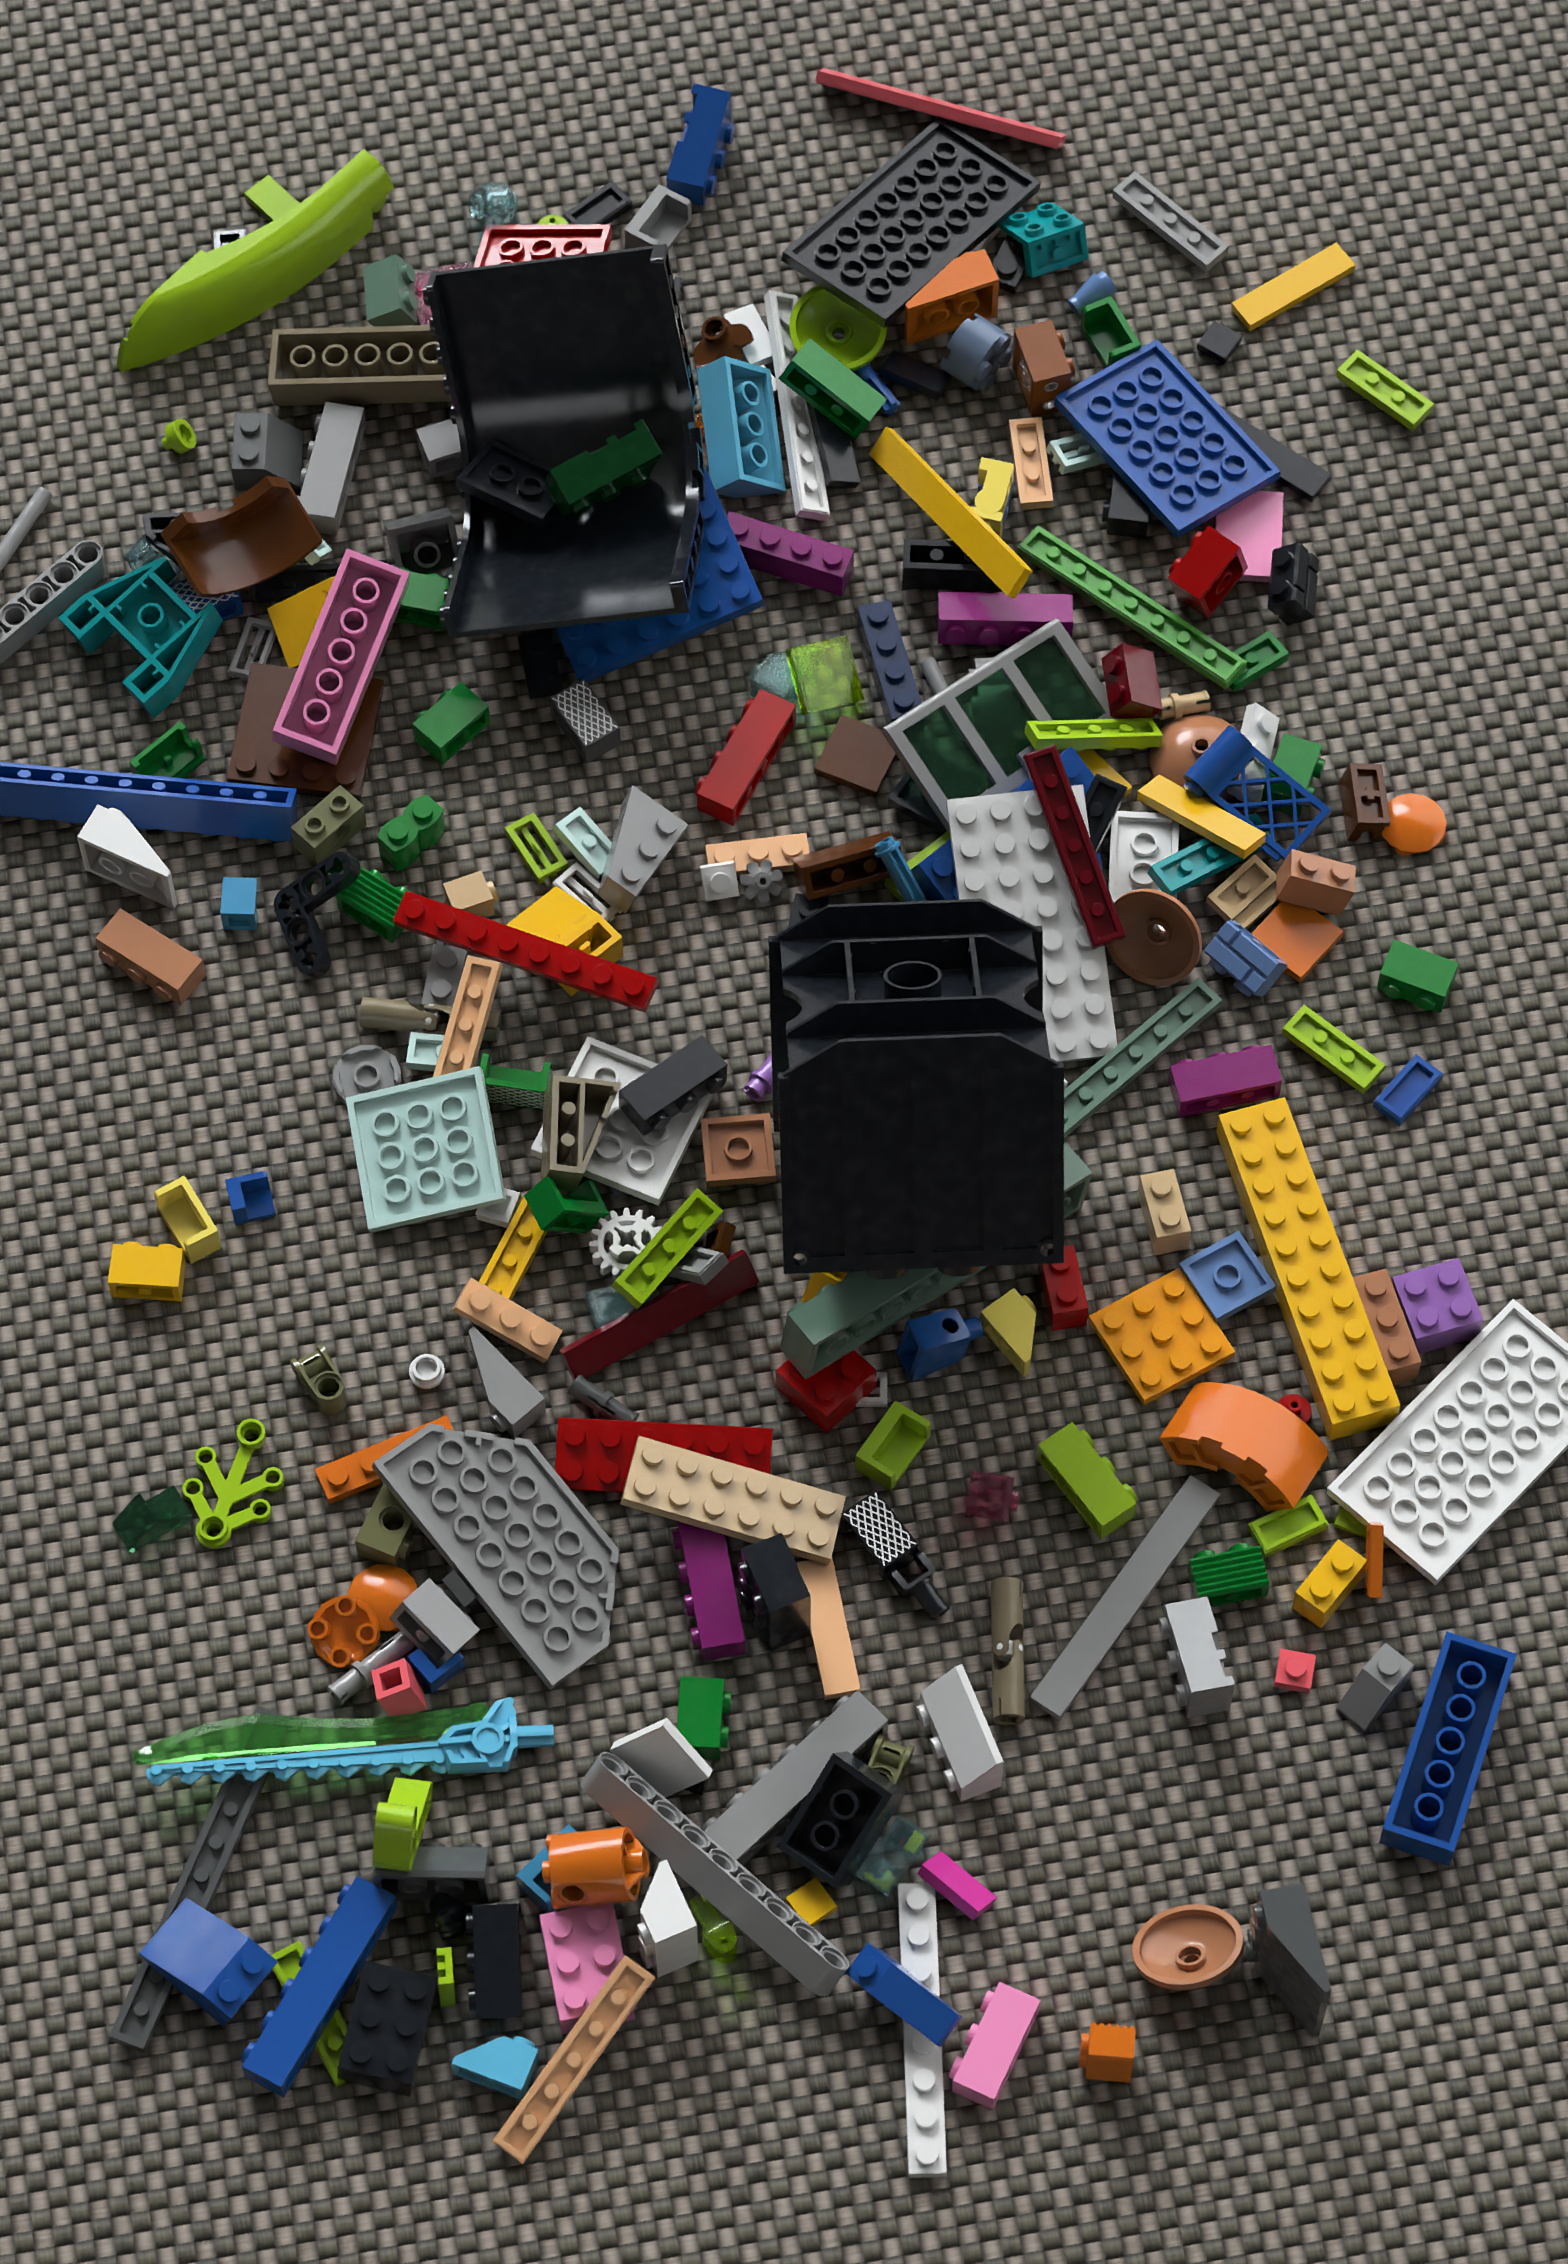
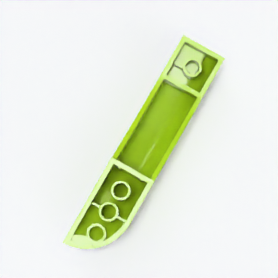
(259, 270)

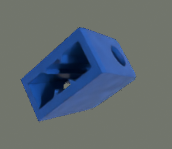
(936, 1342)

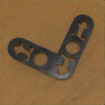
(306, 902)

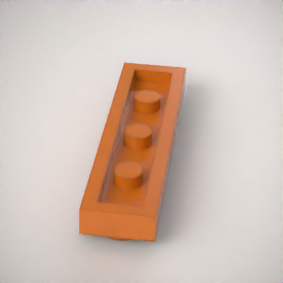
(354, 1472)

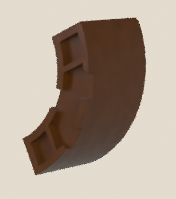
(245, 542)

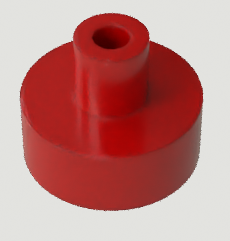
(1297, 1405)

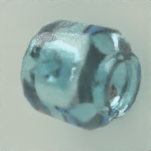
(492, 203)

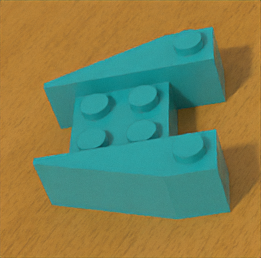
(152, 624)

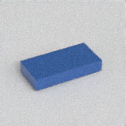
(1407, 1090)

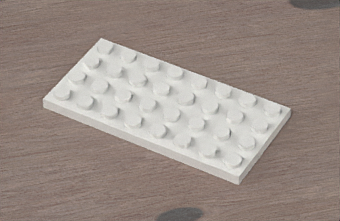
(1011, 861)
(1465, 1445)

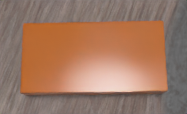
(1374, 1555)

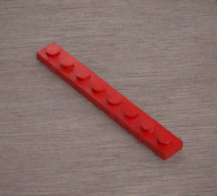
(526, 951)

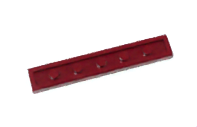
(1074, 846)
(657, 1318)

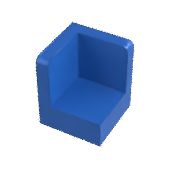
(250, 1197)
(430, 1675)

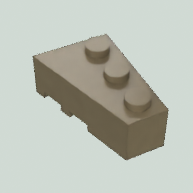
(572, 1125)

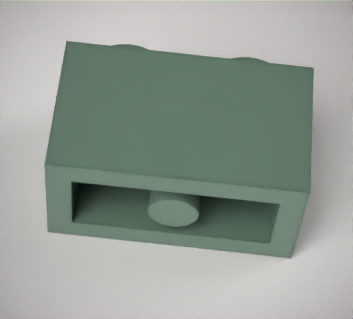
(390, 292)

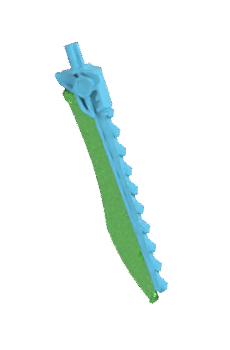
(469, 1742)

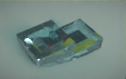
(893, 1855)

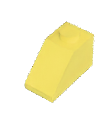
(1012, 1327)

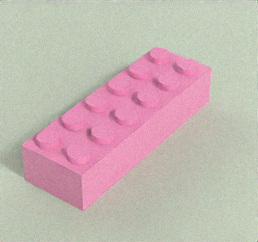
(341, 656)

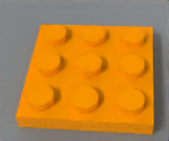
(1161, 1336)

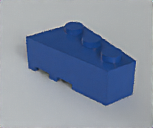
(702, 145)

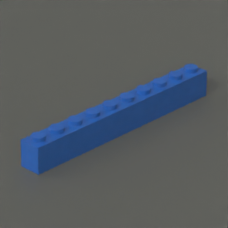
(149, 801)

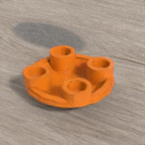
(1415, 824)
(383, 1590)
(344, 1631)

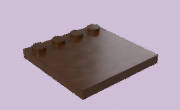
(267, 763)

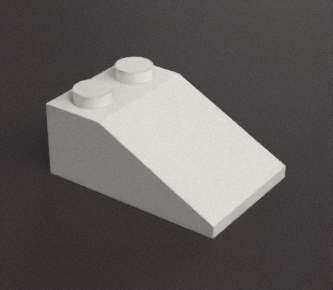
(121, 855)

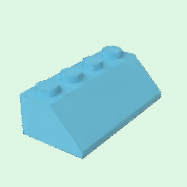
(740, 428)

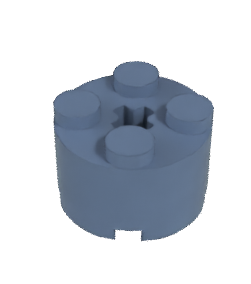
(977, 353)

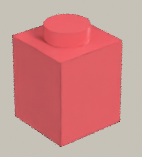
(399, 1689)

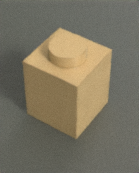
(471, 894)

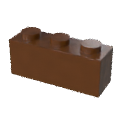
(840, 867)

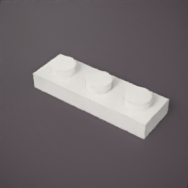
(1260, 729)

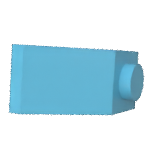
(500, 2065)

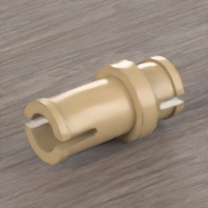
(1182, 705)

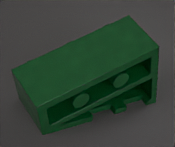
(604, 471)

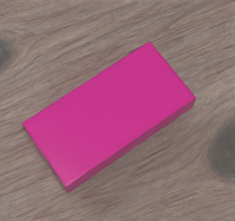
(957, 1885)

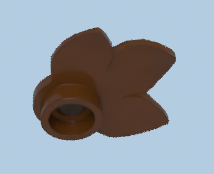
(727, 343)

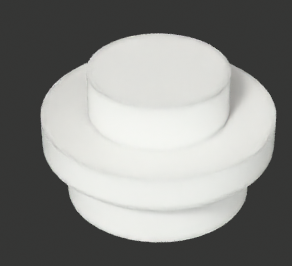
(426, 1371)

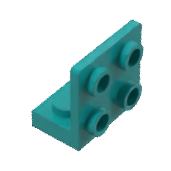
(1048, 237)

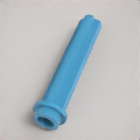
(899, 870)

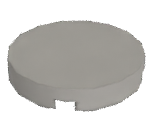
(364, 1071)

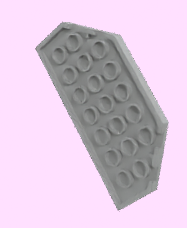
(512, 1539)

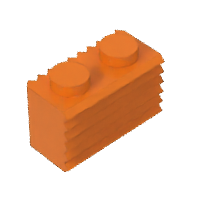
(1108, 2052)

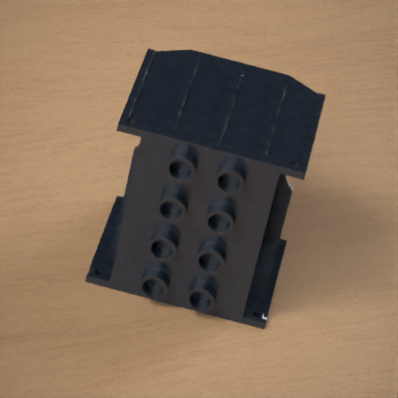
(915, 1090)

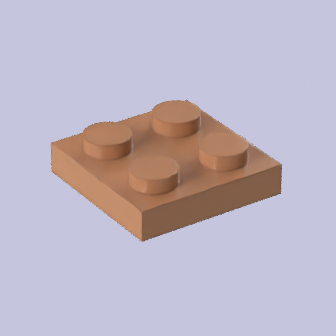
(738, 1150)

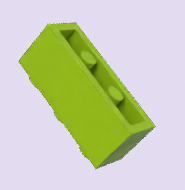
(1087, 1480)

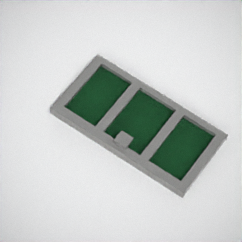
(973, 731)

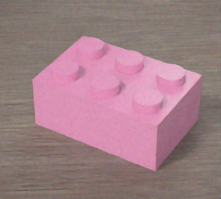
(581, 1955)

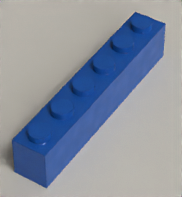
(319, 1986)

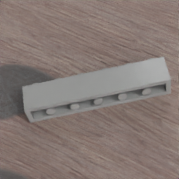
(779, 1792)

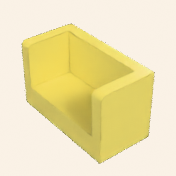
(187, 1219)

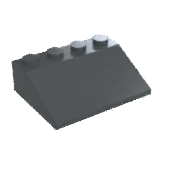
(1289, 1953)

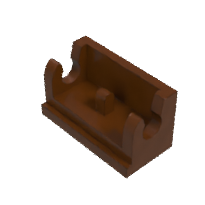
(1364, 800)

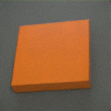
(1298, 937)

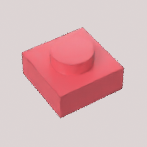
(1294, 1671)

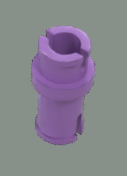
(760, 1081)

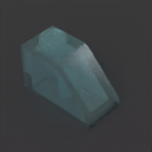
(773, 677)

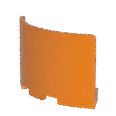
(1248, 1436)

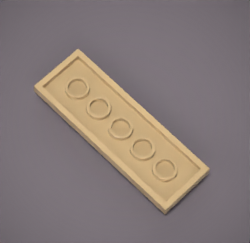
(732, 1499)

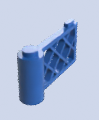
(1224, 763)

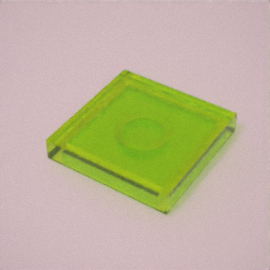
(824, 675)

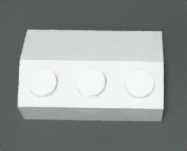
(960, 1735)
(666, 1925)

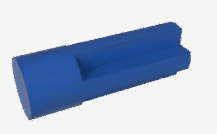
(870, 377)

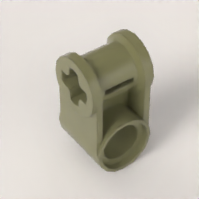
(317, 1375)
(890, 1759)

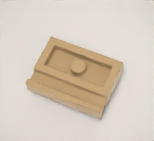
(1245, 893)

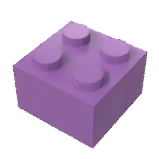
(1438, 1305)

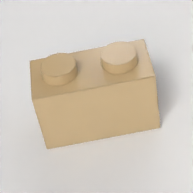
(1164, 1212)

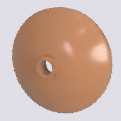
(1179, 746)
(1149, 952)
(1188, 1947)

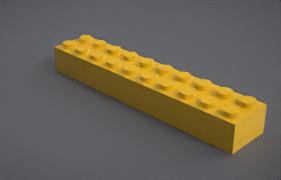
(1308, 1269)

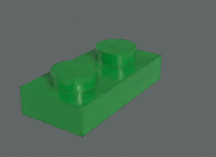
(1262, 656)

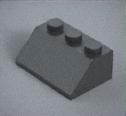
(440, 1869)

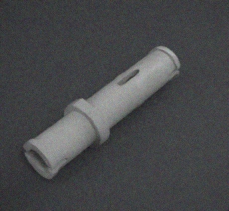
(360, 1672)

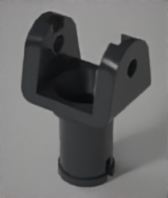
(921, 1587)

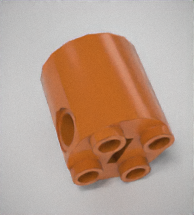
(594, 1867)

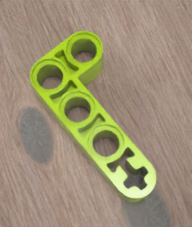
(401, 1824)

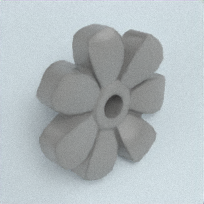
(752, 881)

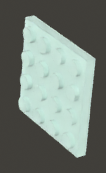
(425, 1149)

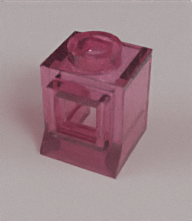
(992, 1485)

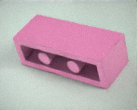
(994, 2045)

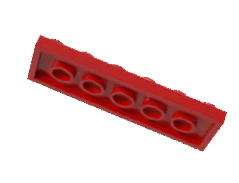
(599, 1452)

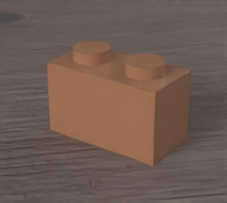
(1315, 882)

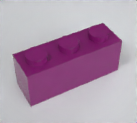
(1224, 1080)

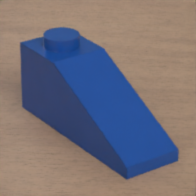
(903, 1994)

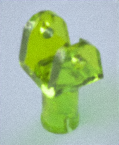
(717, 1933)

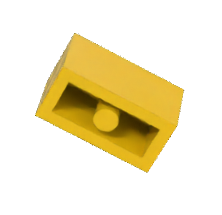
(147, 1271)
(1329, 1583)

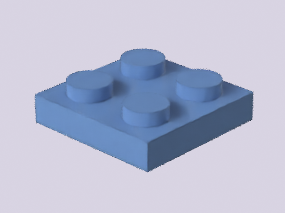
(1228, 1277)

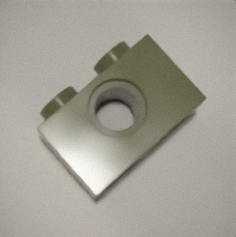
(328, 825)
(378, 1542)

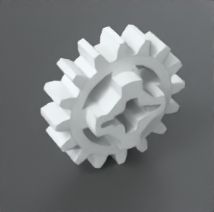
(620, 1231)

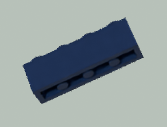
(887, 659)

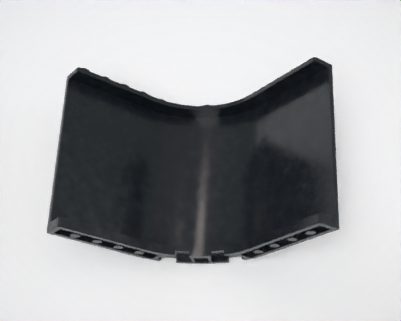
(552, 367)

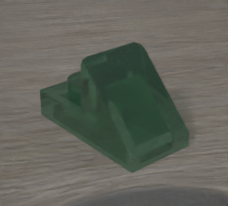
(150, 1519)

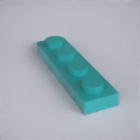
(1195, 864)

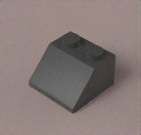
(265, 448)
(423, 542)

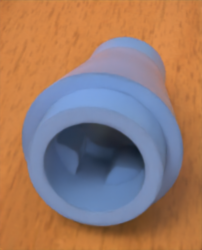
(1094, 289)

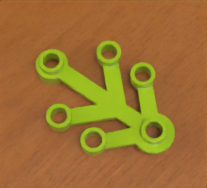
(231, 1490)

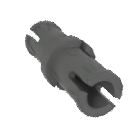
(601, 1402)

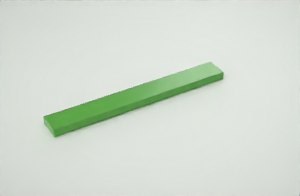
(1132, 607)

